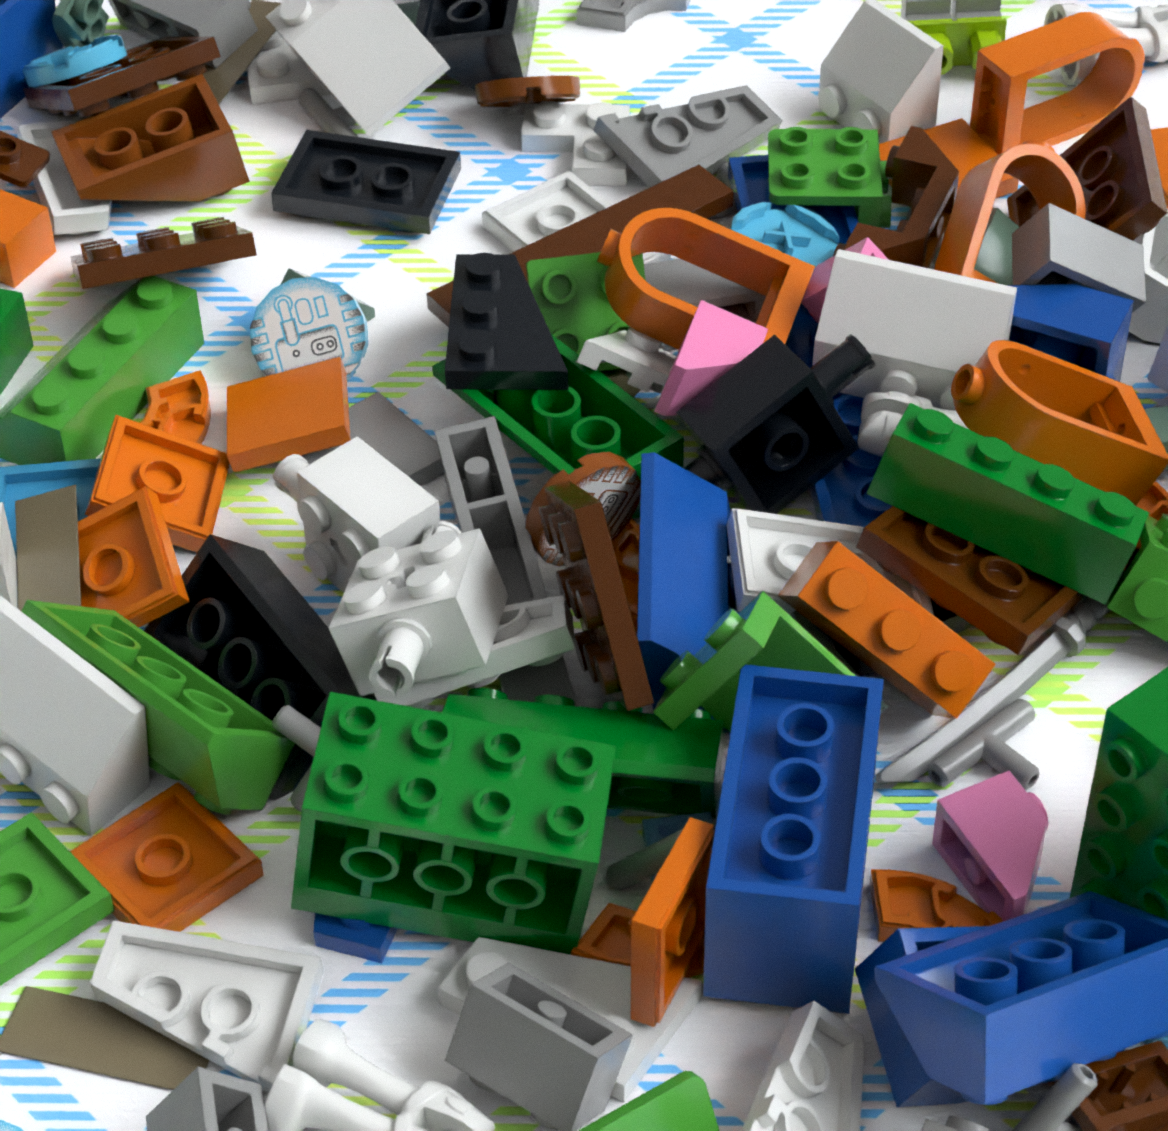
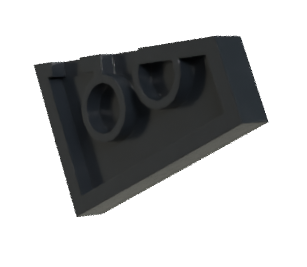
(498, 330)

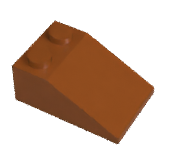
(155, 148)

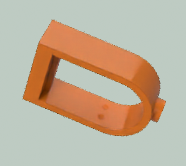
(1007, 65)
(1033, 164)
(710, 247)
(1061, 417)

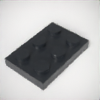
(367, 182)

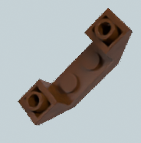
(928, 185)

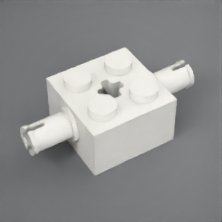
(352, 506)
(419, 611)

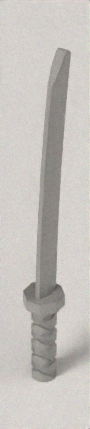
(1061, 640)

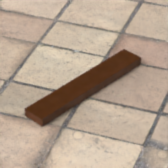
(691, 191)

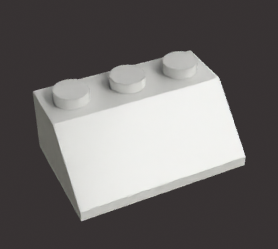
(911, 322)
(67, 727)

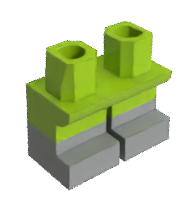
(963, 32)

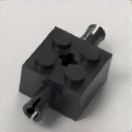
(773, 423)

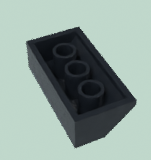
(480, 36)
(256, 640)

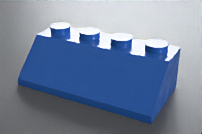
(682, 564)
(1032, 995)

